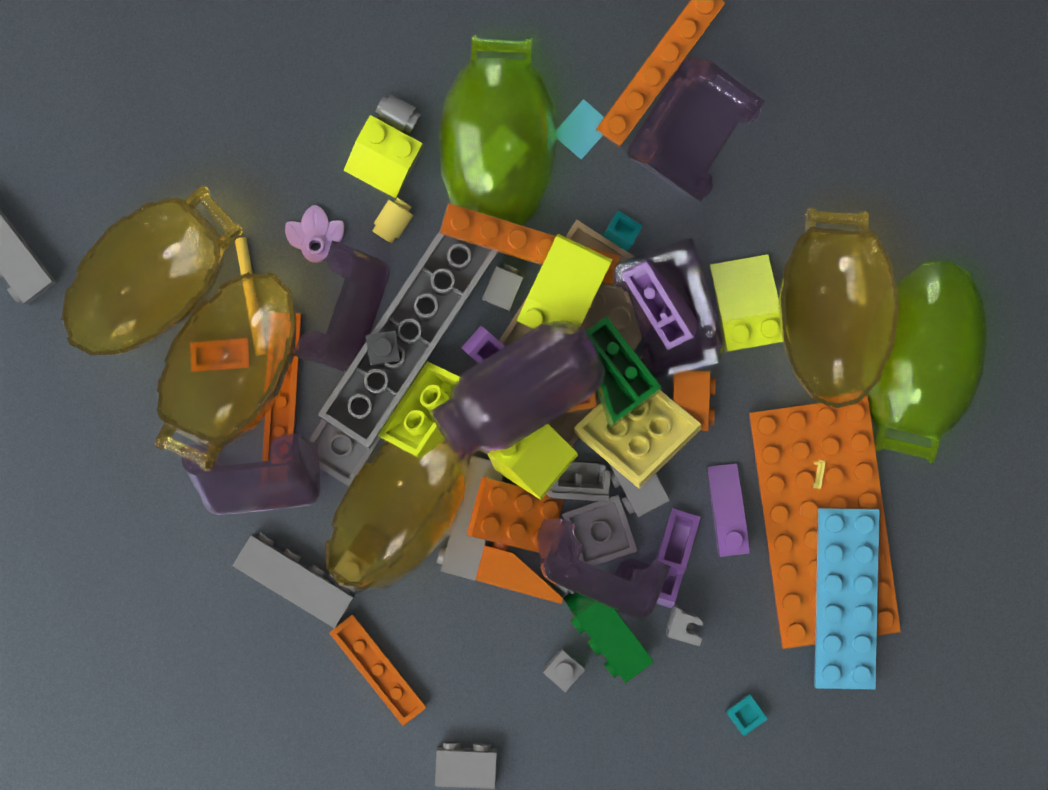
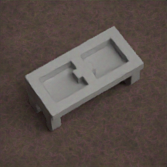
(583, 482)
(677, 625)

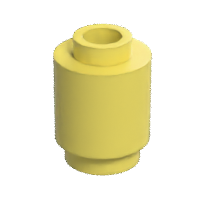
(393, 220)

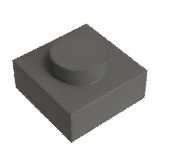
(382, 348)

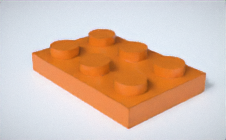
(510, 514)

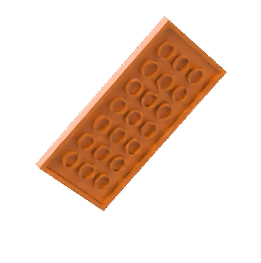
(785, 453)

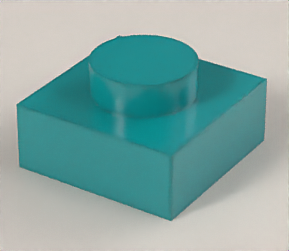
(622, 230)
(746, 715)

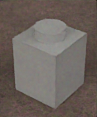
(503, 287)
(563, 669)

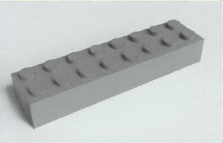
(421, 319)

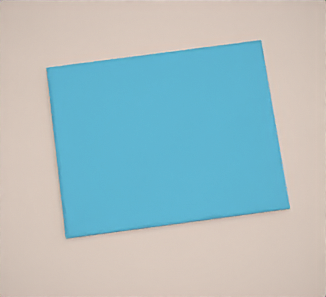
(579, 129)

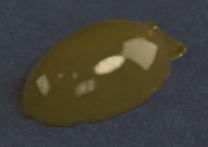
(146, 275)
(838, 309)
(226, 366)
(395, 516)

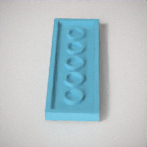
(846, 598)

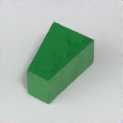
(626, 378)
(609, 636)

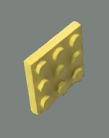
(641, 440)

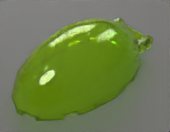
(498, 134)
(933, 358)

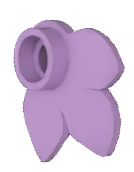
(314, 229)

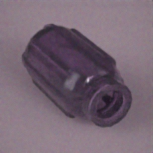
(520, 389)

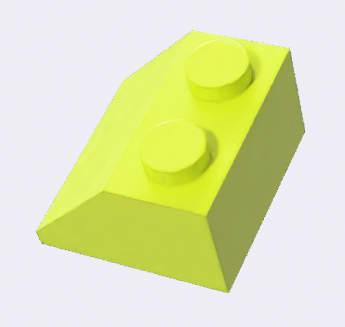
(383, 156)
(535, 461)

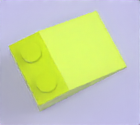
(564, 284)
(746, 302)
(411, 423)

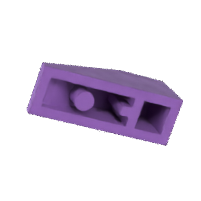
(661, 304)
(728, 510)

